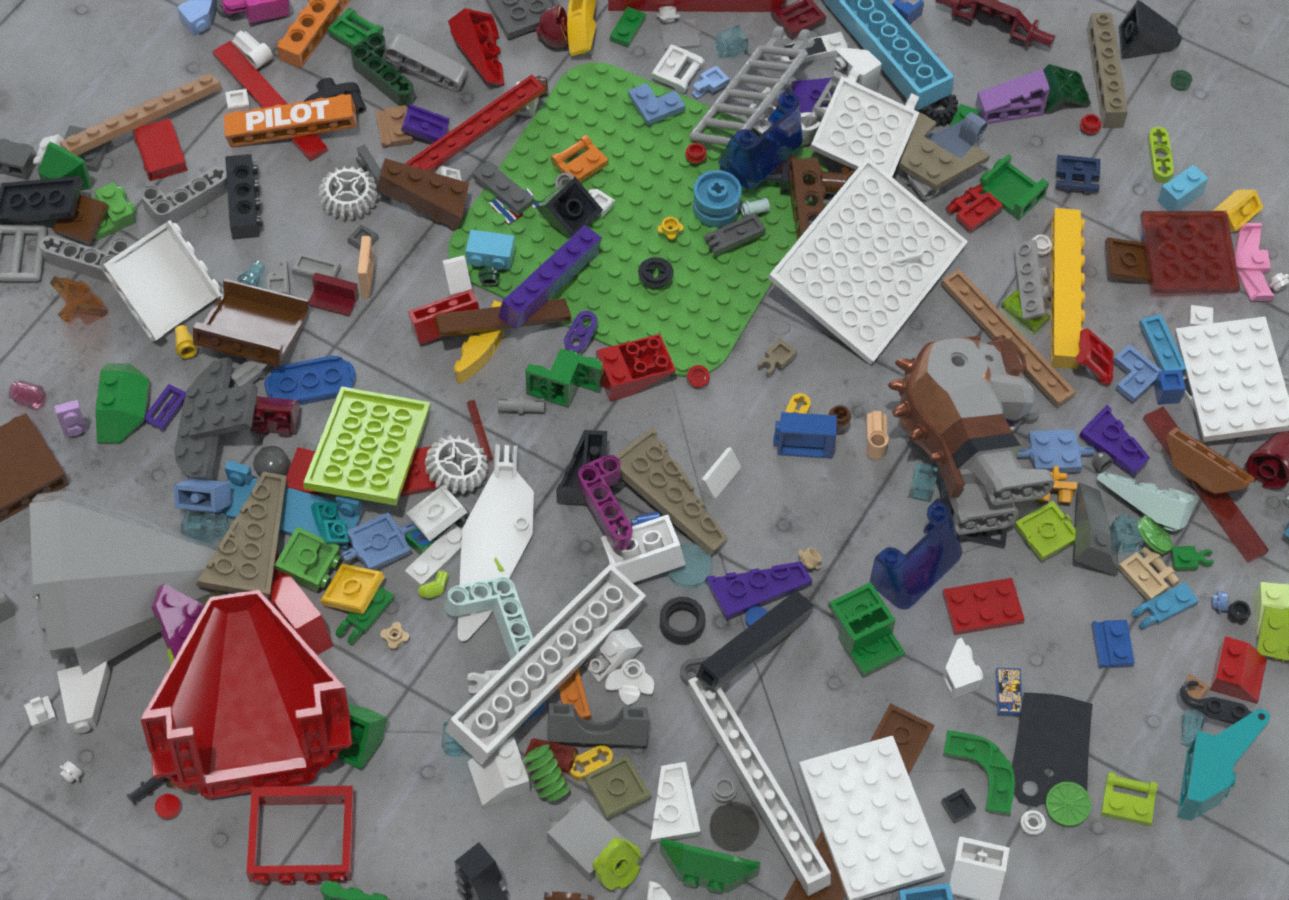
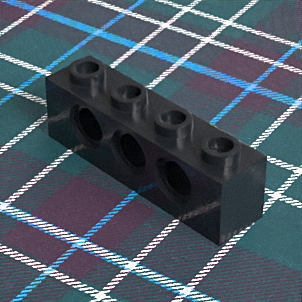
(242, 196)

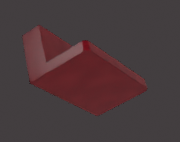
(333, 294)

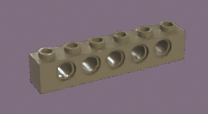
(1107, 70)

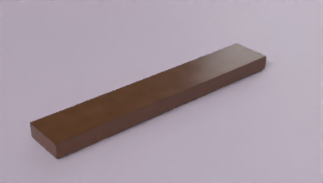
(488, 319)

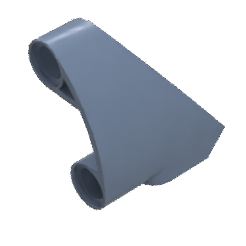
(961, 136)

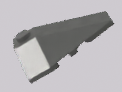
(1093, 533)

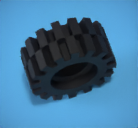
(942, 116)

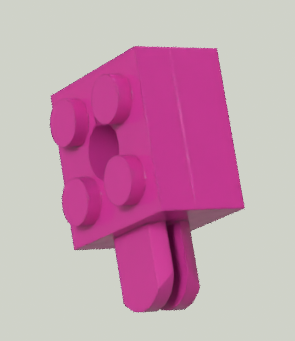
(257, 9)

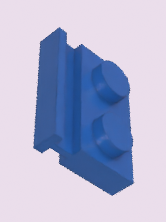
(1112, 644)

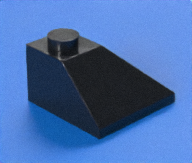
(569, 207)

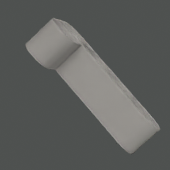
(425, 62)
(186, 198)
(80, 257)

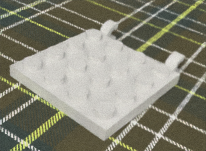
(864, 125)

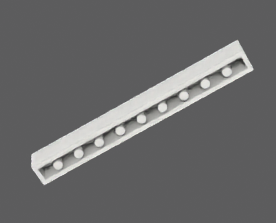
(761, 787)

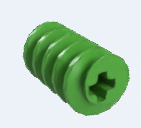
(546, 772)

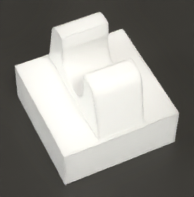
(40, 712)

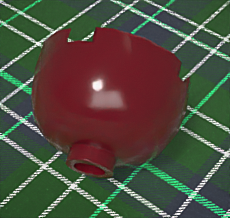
(553, 27)

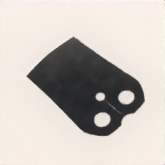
(1053, 735)

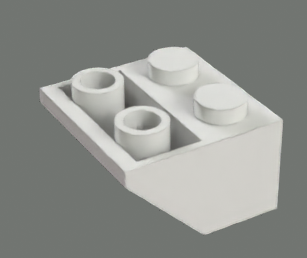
(870, 66)
(978, 869)

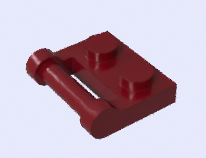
(805, 18)

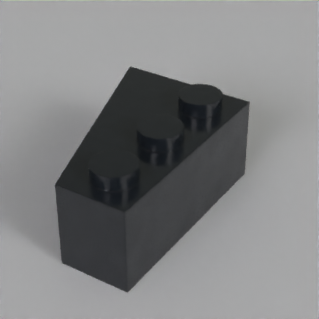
(589, 448)
(479, 876)

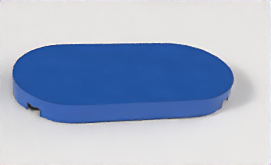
(310, 379)

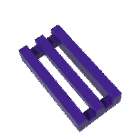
(178, 393)

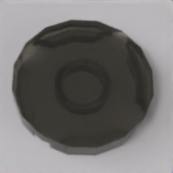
(734, 826)

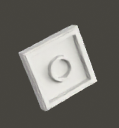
(436, 512)

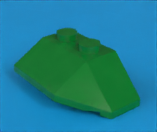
(120, 402)
(707, 868)

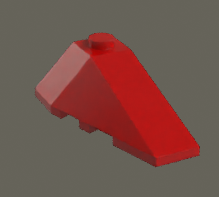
(477, 37)

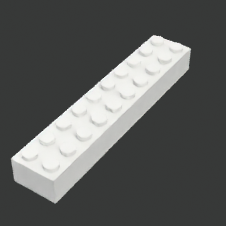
(544, 664)

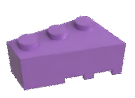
(1014, 99)

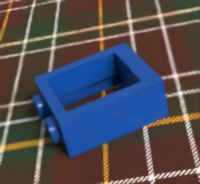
(805, 435)

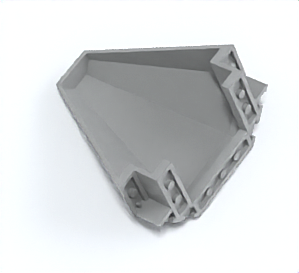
(101, 575)

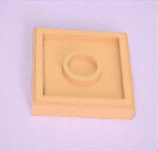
(365, 267)

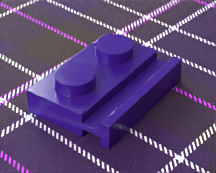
(424, 123)

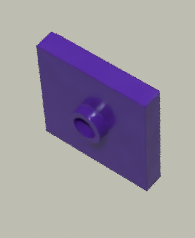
(809, 92)

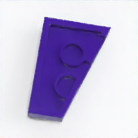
(1110, 437)

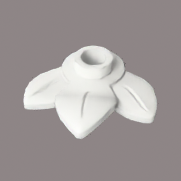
(630, 685)

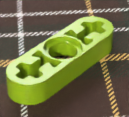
(1157, 162)

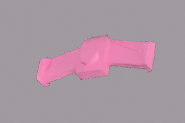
(1253, 262)

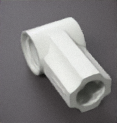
(254, 52)

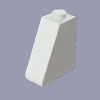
(83, 695)

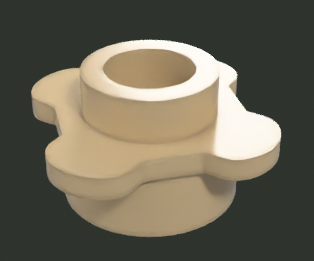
(810, 558)
(394, 642)

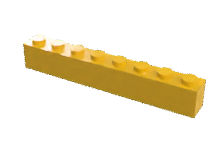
(1066, 286)

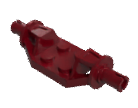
(1007, 14)

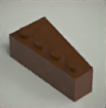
(424, 191)

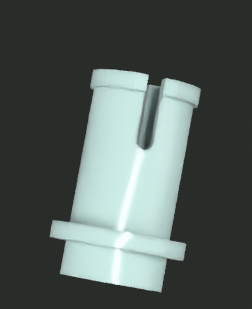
(755, 207)

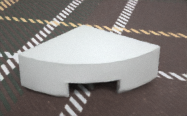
(656, 892)

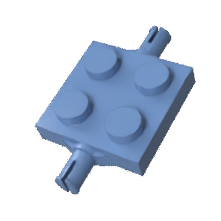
(1055, 449)
(378, 542)

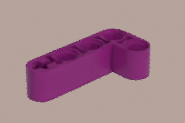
(608, 506)

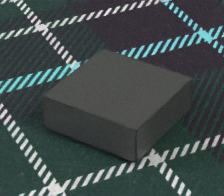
(356, 237)

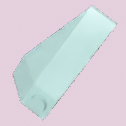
(1166, 507)

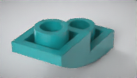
(328, 523)

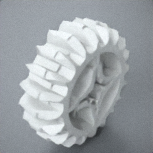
(347, 199)
(461, 459)

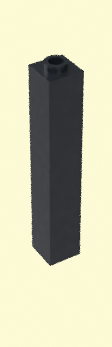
(754, 641)

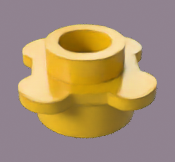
(670, 222)

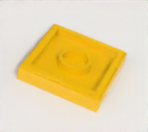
(352, 588)

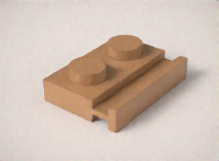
(390, 126)

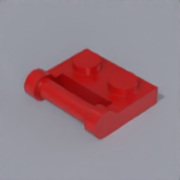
(1094, 348)

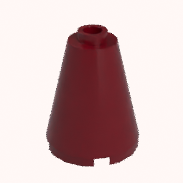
(1271, 462)

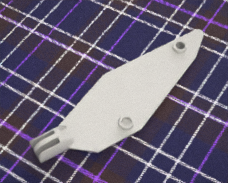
(496, 528)

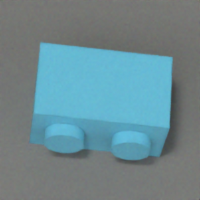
(1183, 189)
(490, 249)

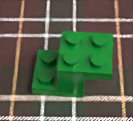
(564, 378)
(866, 629)

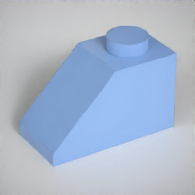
(197, 15)

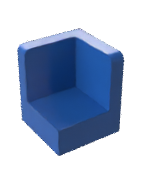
(909, 11)
(1169, 387)

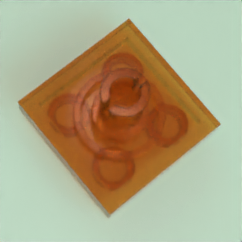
(78, 298)

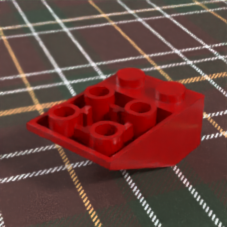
(634, 366)

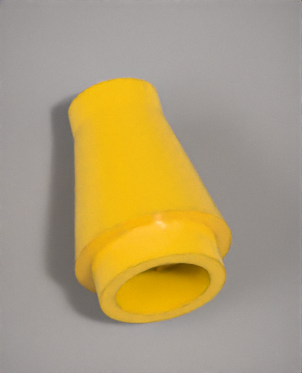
(184, 342)

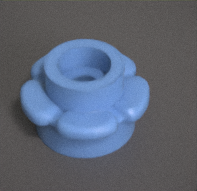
(1220, 601)

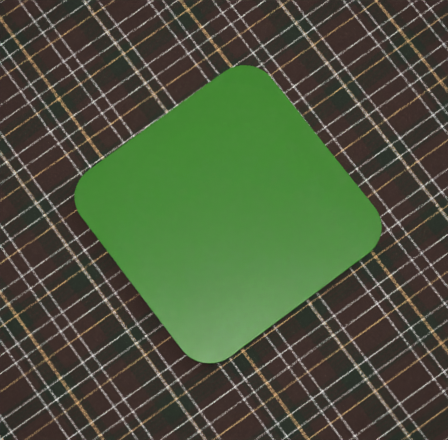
(649, 180)

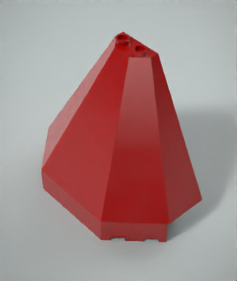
(245, 704)

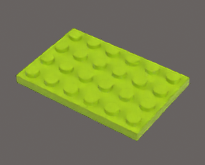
(367, 446)

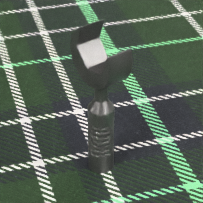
(1028, 419)

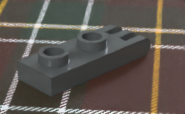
(367, 162)
(735, 234)

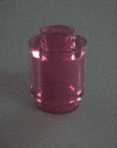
(27, 394)

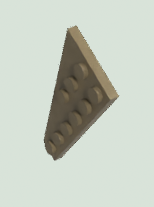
(663, 484)
(249, 546)

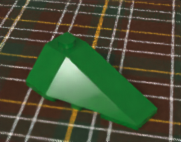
(366, 735)

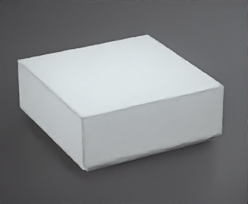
(237, 100)

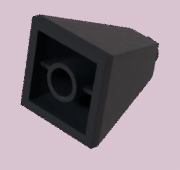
(1146, 33)

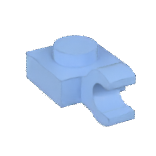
(710, 80)

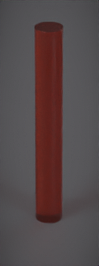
(479, 429)

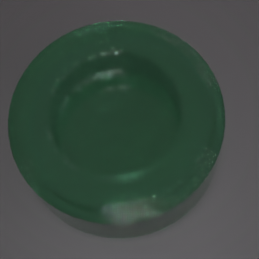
(1181, 80)

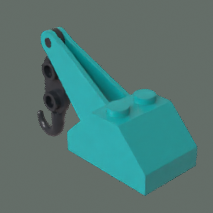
(1211, 758)

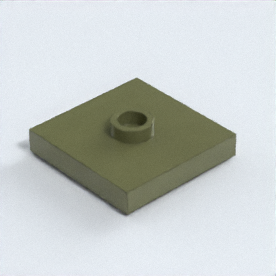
(617, 787)

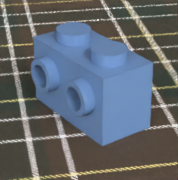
(202, 495)

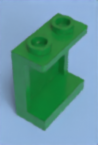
(1013, 188)

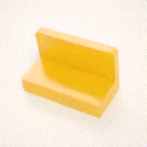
(1240, 207)

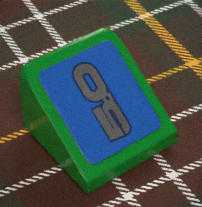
(418, 541)

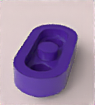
(580, 332)

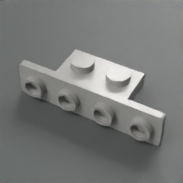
(1032, 280)

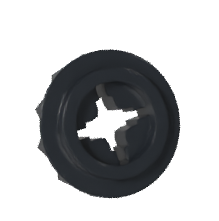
(648, 267)

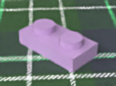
(71, 418)

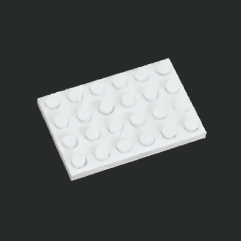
(1234, 378)
(871, 819)

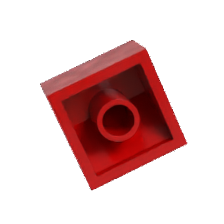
(1238, 670)

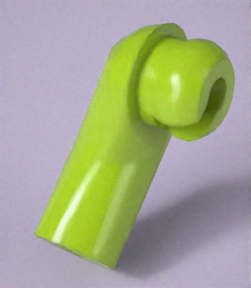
(434, 588)

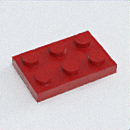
(983, 606)

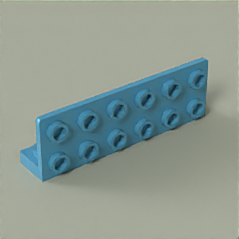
(296, 504)

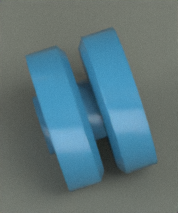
(717, 198)

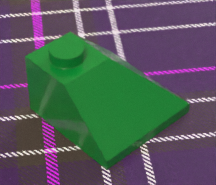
(62, 163)

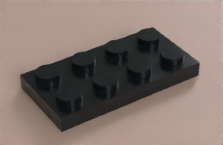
(39, 199)

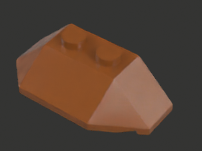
(1205, 465)

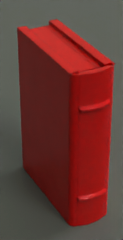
(159, 149)

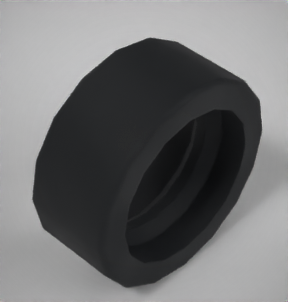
(682, 637)

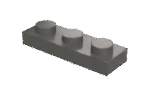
(503, 188)

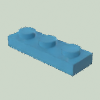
(1162, 343)

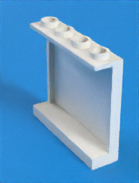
(161, 280)

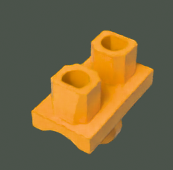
(1064, 489)

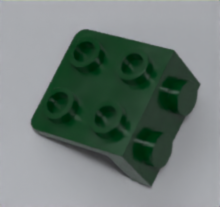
(1064, 86)

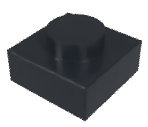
(958, 805)

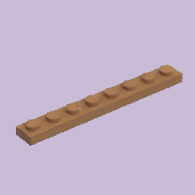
(141, 115)
(996, 324)

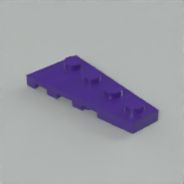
(742, 591)

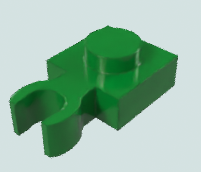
(1187, 559)

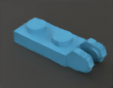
(1166, 606)

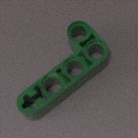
(368, 62)

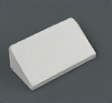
(720, 473)

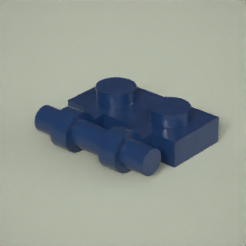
(1077, 168)

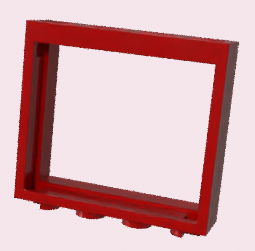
(301, 796)

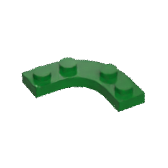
(992, 761)

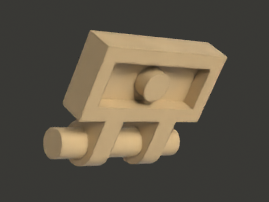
(1144, 577)

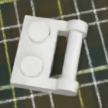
(672, 64)

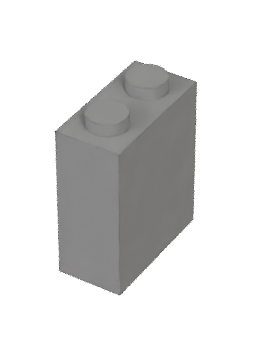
(581, 837)

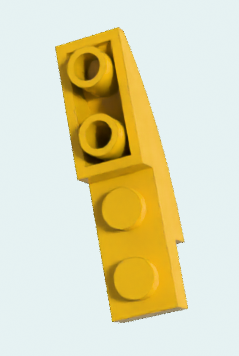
(580, 25)
(477, 352)

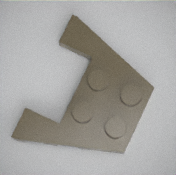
(933, 163)

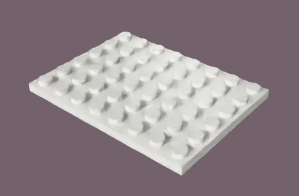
(840, 258)

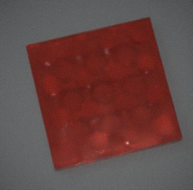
(1189, 252)

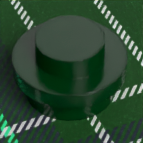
(489, 276)

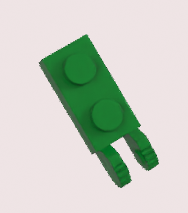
(363, 622)
(332, 891)

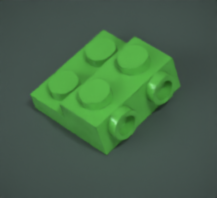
(119, 213)
(308, 559)

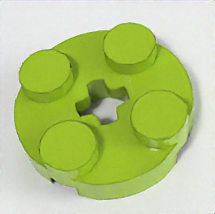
(605, 865)

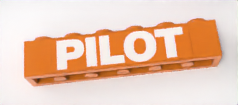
(290, 120)

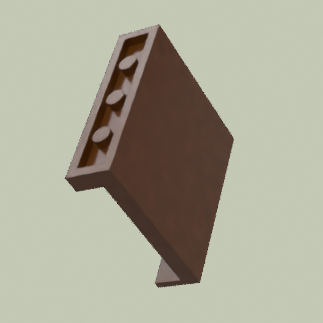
(252, 323)
(25, 466)

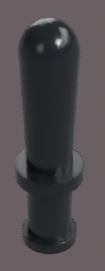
(145, 788)

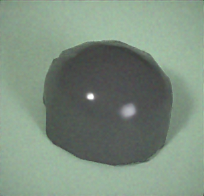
(271, 460)

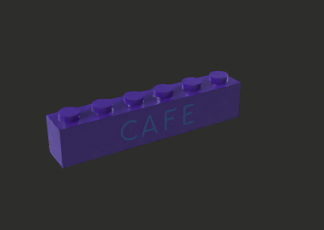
(550, 277)

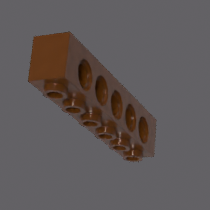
(808, 170)

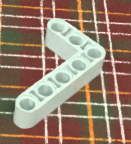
(499, 603)

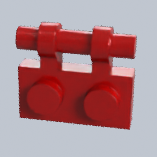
(978, 211)

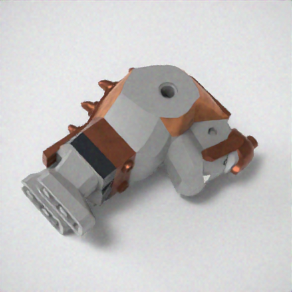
(958, 413)

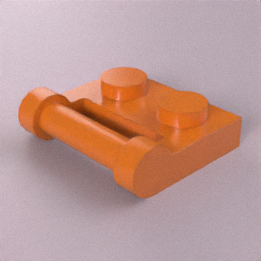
(583, 165)

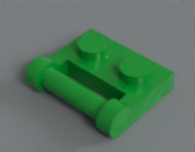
(349, 33)

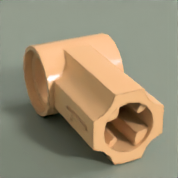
(876, 434)

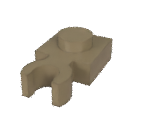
(777, 355)

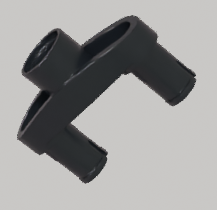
(328, 88)

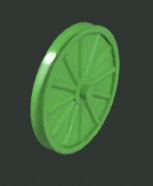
(1154, 535)
(1068, 804)

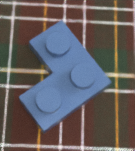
(653, 108)
(1140, 372)

